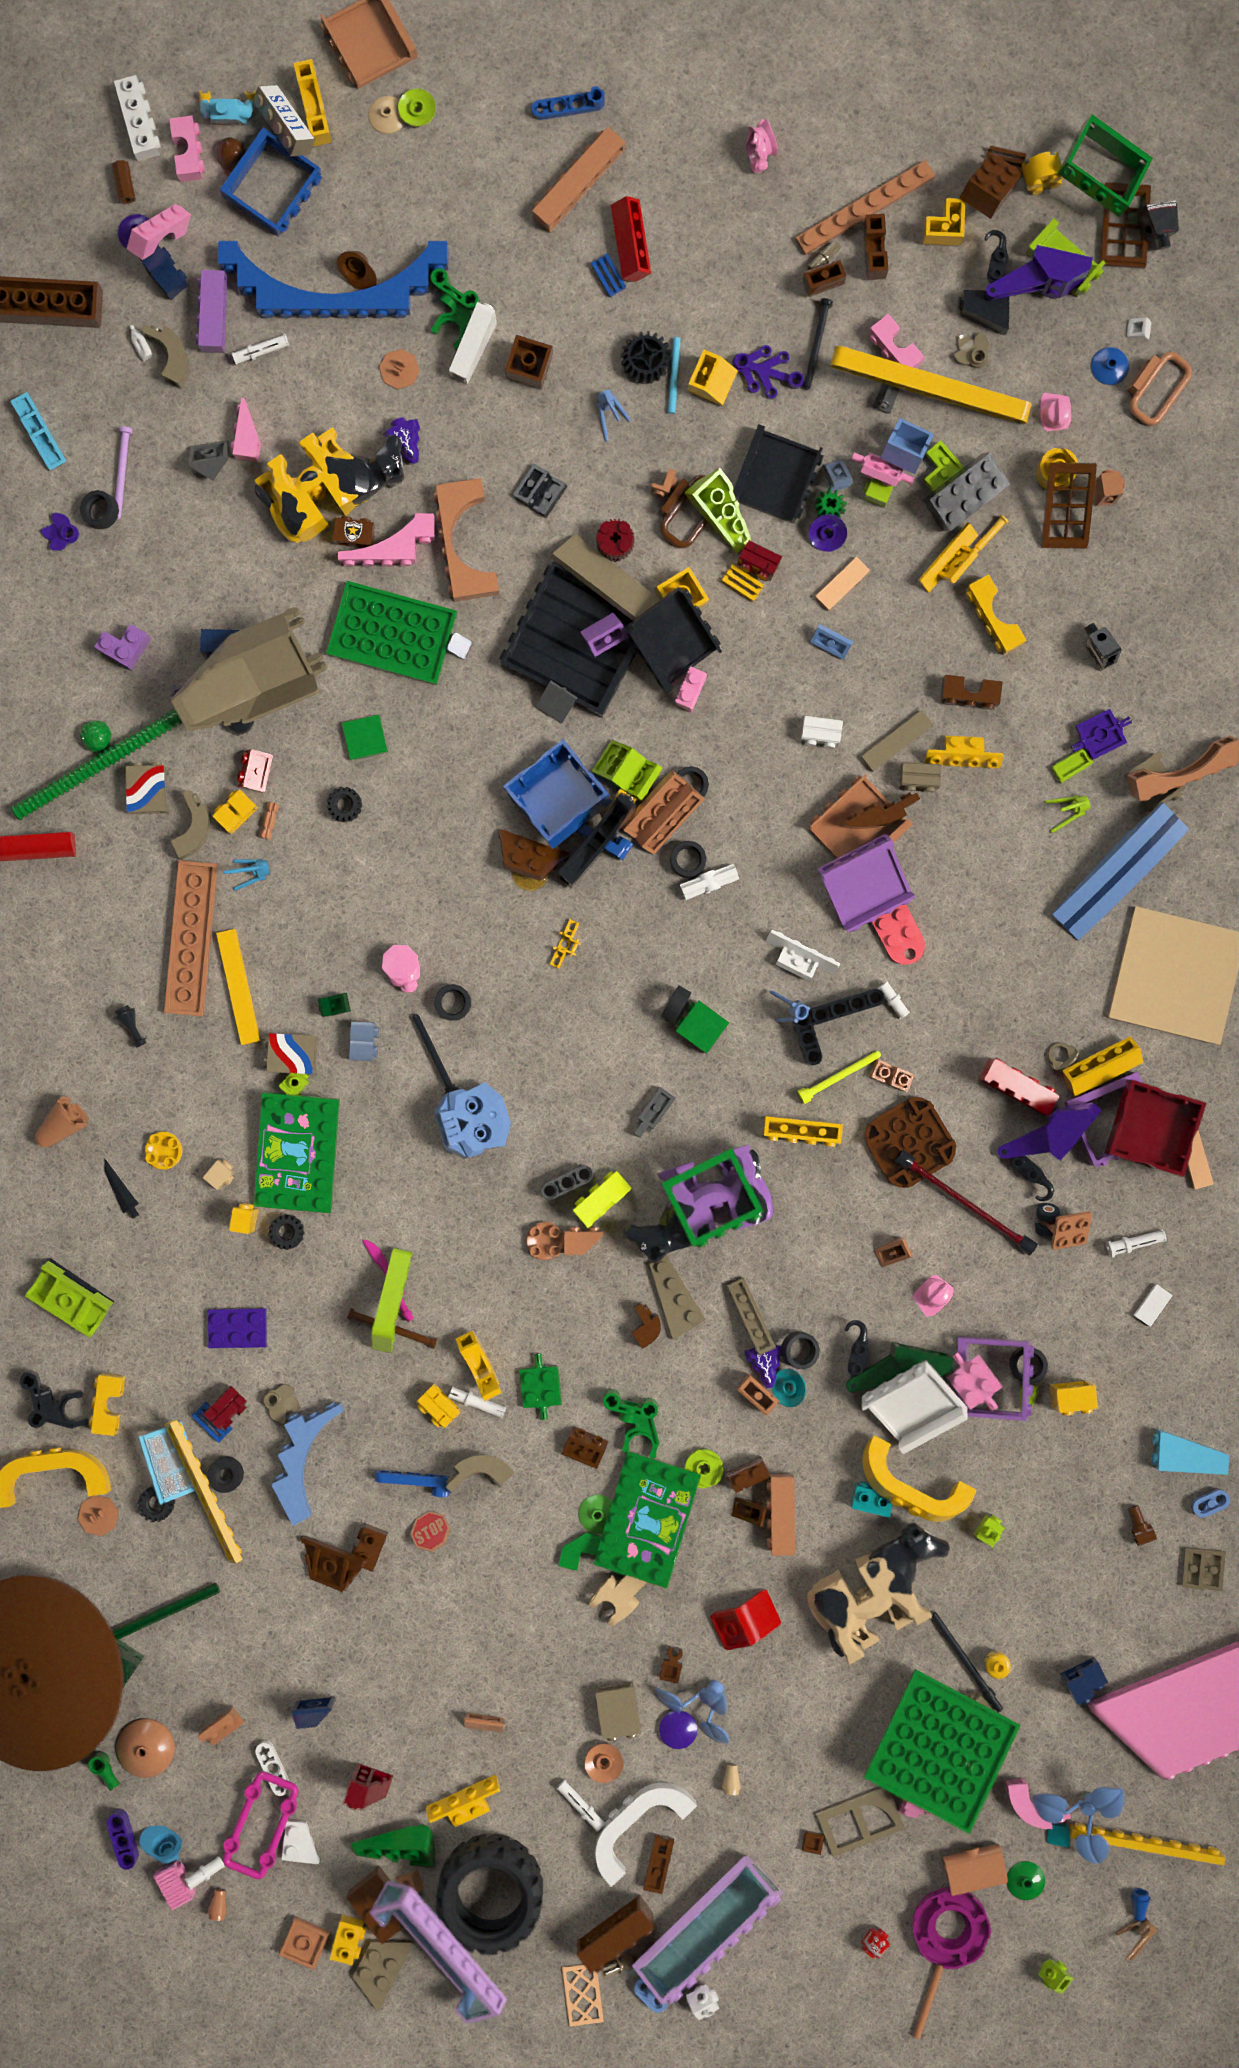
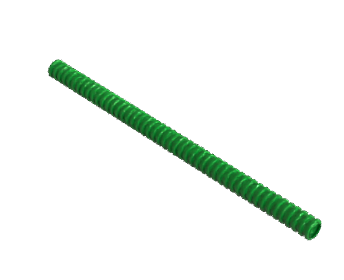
(96, 765)

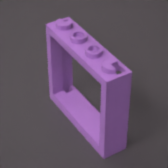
(1100, 1160)
(1027, 1389)

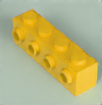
(1103, 1066)
(801, 1129)

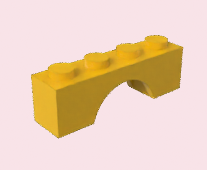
(312, 102)
(1006, 635)

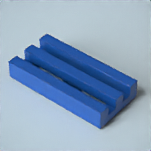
(601, 261)
(223, 1433)

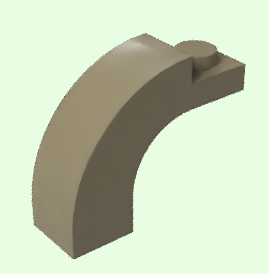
(177, 367)
(199, 830)
(481, 1464)

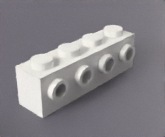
(136, 117)

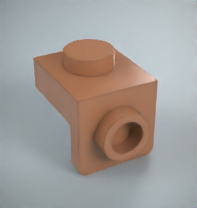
(670, 483)

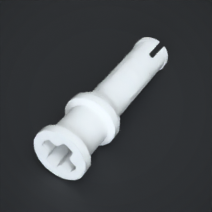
(1127, 1244)

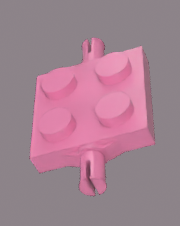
(882, 470)
(974, 1382)

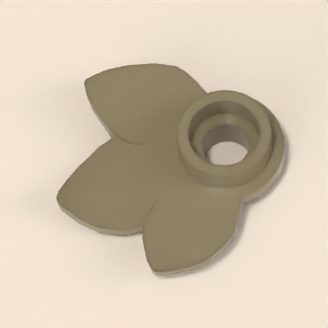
(970, 348)
(284, 1403)

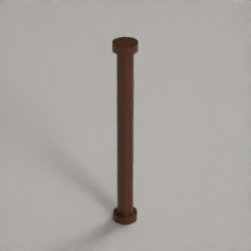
(398, 1330)

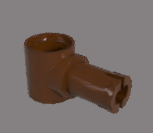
(1143, 1531)

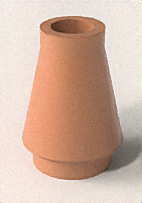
(218, 1905)

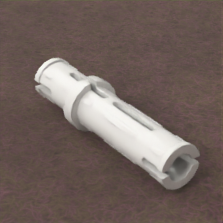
(281, 340)
(476, 1402)
(564, 1788)

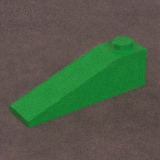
(408, 1843)

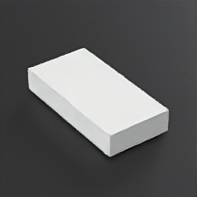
(1152, 1305)

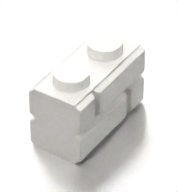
(821, 731)

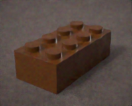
(615, 1935)

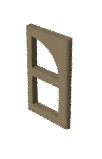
(877, 1797)

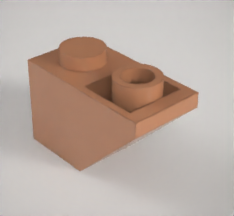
(579, 1242)

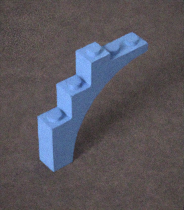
(291, 1487)

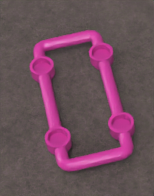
(288, 1808)

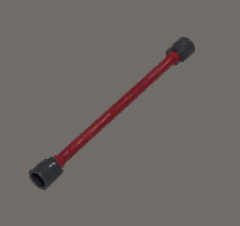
(1023, 1243)

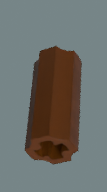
(123, 182)

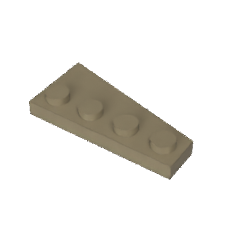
(676, 1300)

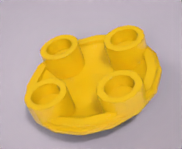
(163, 1150)

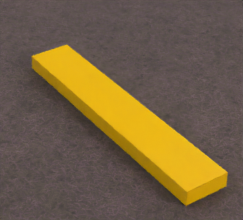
(238, 987)

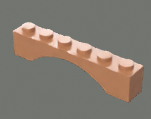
(1220, 755)

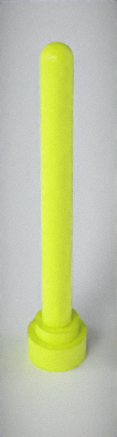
(806, 1094)

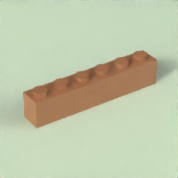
(578, 179)

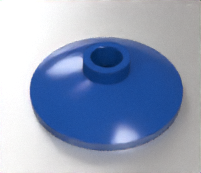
(1105, 373)

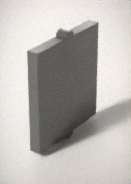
(556, 701)

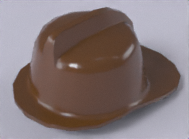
(356, 269)

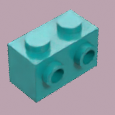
(868, 1500)

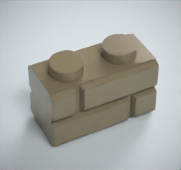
(920, 776)

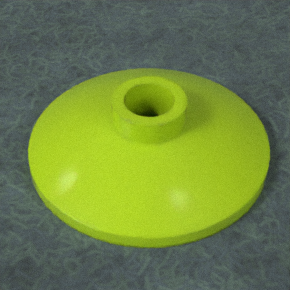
(415, 99)

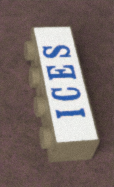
(284, 120)

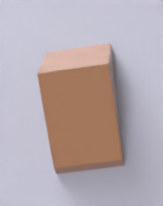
(893, 1252)

